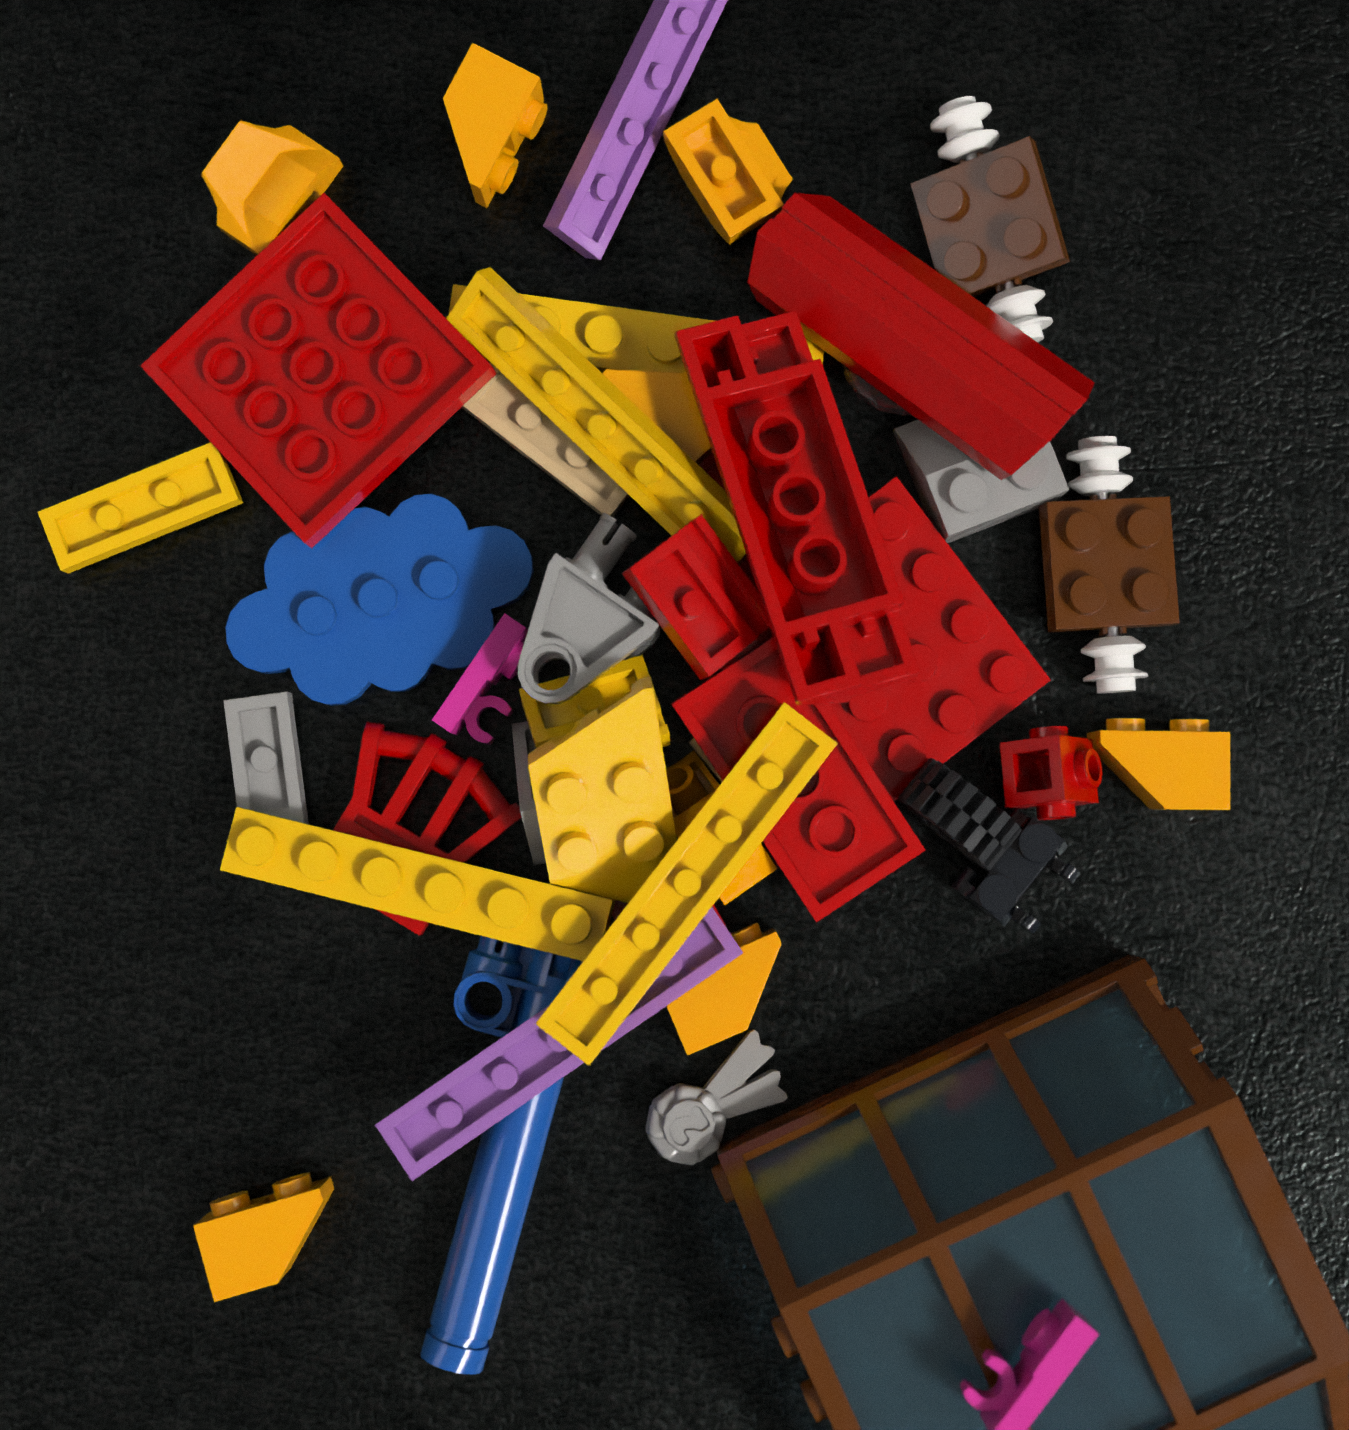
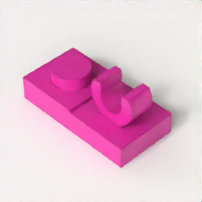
(468, 699)
(1051, 1351)

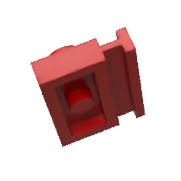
(699, 597)

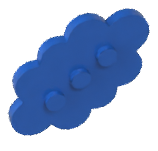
(379, 600)

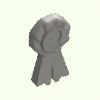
(690, 1120)

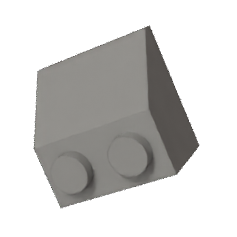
(965, 496)

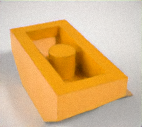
(728, 169)
(266, 181)

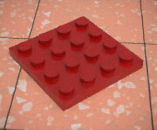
(318, 370)
(964, 647)

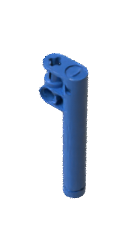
(502, 1166)

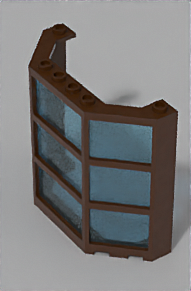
(1032, 1168)

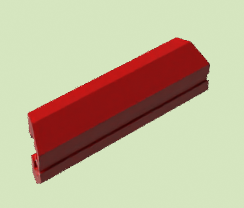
(914, 333)

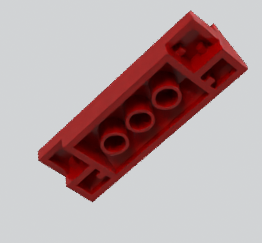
(799, 507)

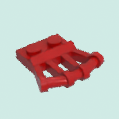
(427, 754)

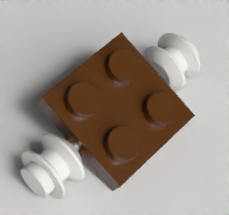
(990, 215)
(1108, 563)

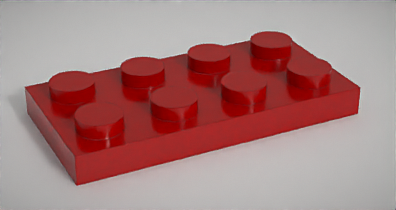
(843, 823)

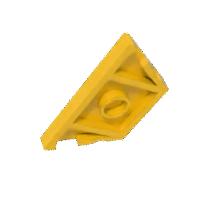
(605, 798)

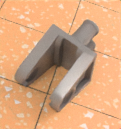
(583, 619)

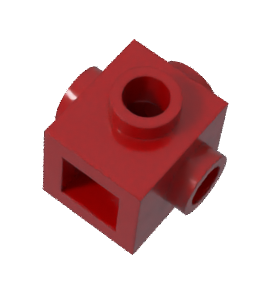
(1050, 772)

